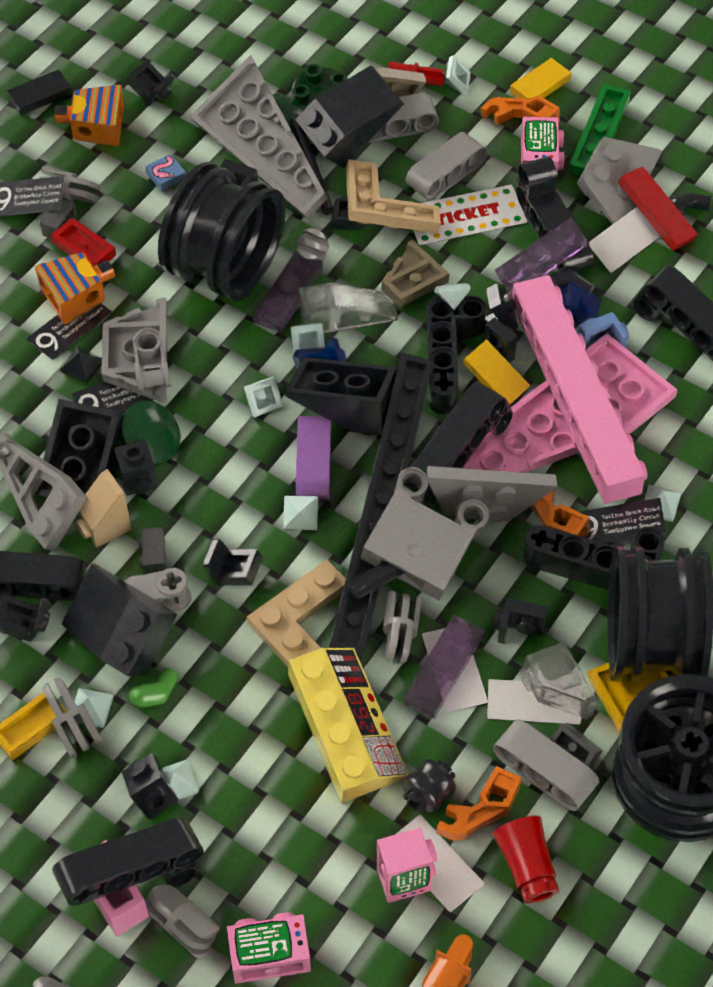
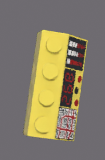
(346, 721)

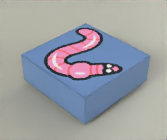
(165, 172)

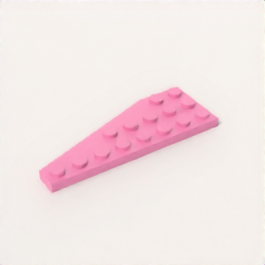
(538, 429)

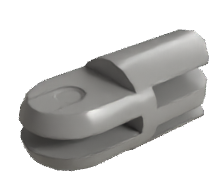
(72, 184)
(312, 245)
(400, 626)
(70, 718)
(182, 919)

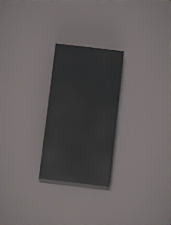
(39, 92)

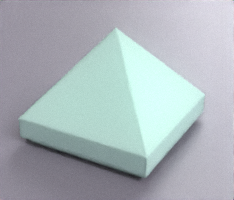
(457, 76)
(453, 293)
(307, 336)
(263, 396)
(669, 500)
(300, 512)
(96, 704)
(181, 779)

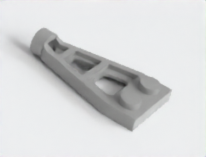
(61, 505)

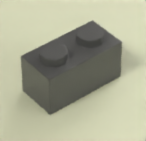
(55, 219)
(153, 548)
(576, 744)

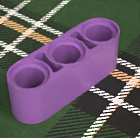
(313, 457)

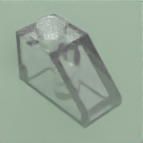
(558, 681)

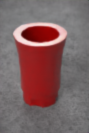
(528, 858)

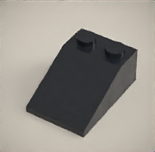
(349, 115)
(344, 392)
(82, 443)
(118, 622)

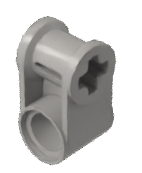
(150, 364)
(158, 587)

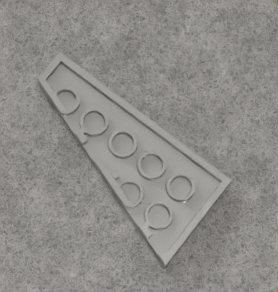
(254, 130)

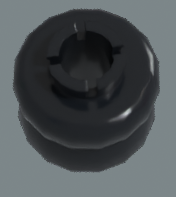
(429, 786)

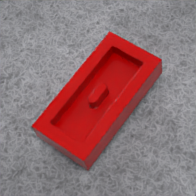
(76, 238)

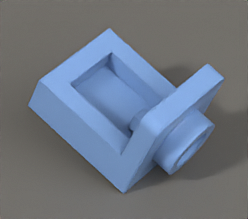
(597, 327)

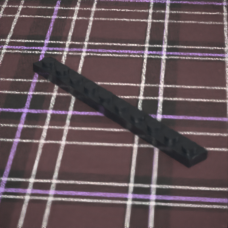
(392, 458)

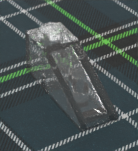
(344, 306)

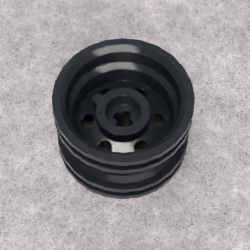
(221, 230)
(659, 613)
(680, 758)

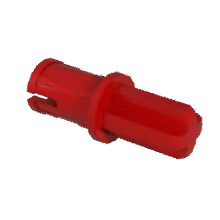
(432, 75)

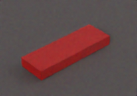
(657, 208)

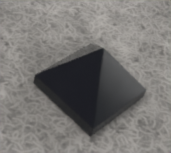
(81, 365)

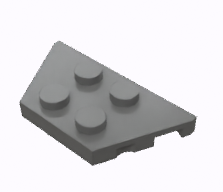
(604, 169)
(118, 348)
(502, 492)

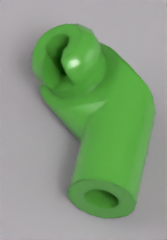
(154, 693)

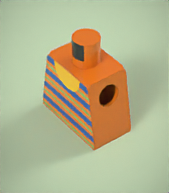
(94, 114)
(73, 284)

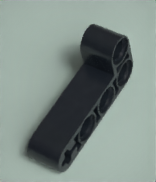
(545, 208)
(681, 304)
(442, 330)
(463, 431)
(544, 542)
(40, 575)
(156, 851)

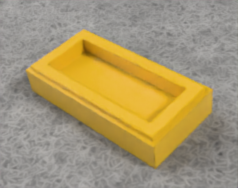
(541, 80)
(495, 372)
(27, 726)

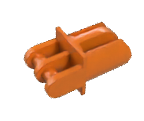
(451, 968)

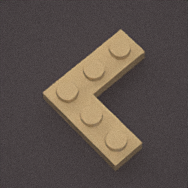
(368, 207)
(280, 617)

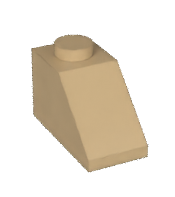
(104, 511)

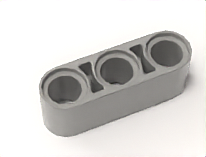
(414, 117)
(446, 166)
(546, 765)

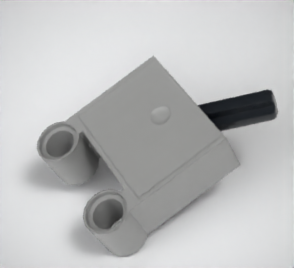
(416, 541)

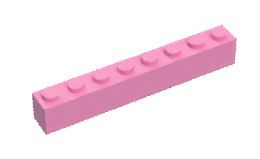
(578, 390)

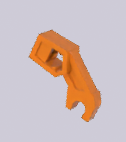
(518, 108)
(550, 515)
(485, 812)

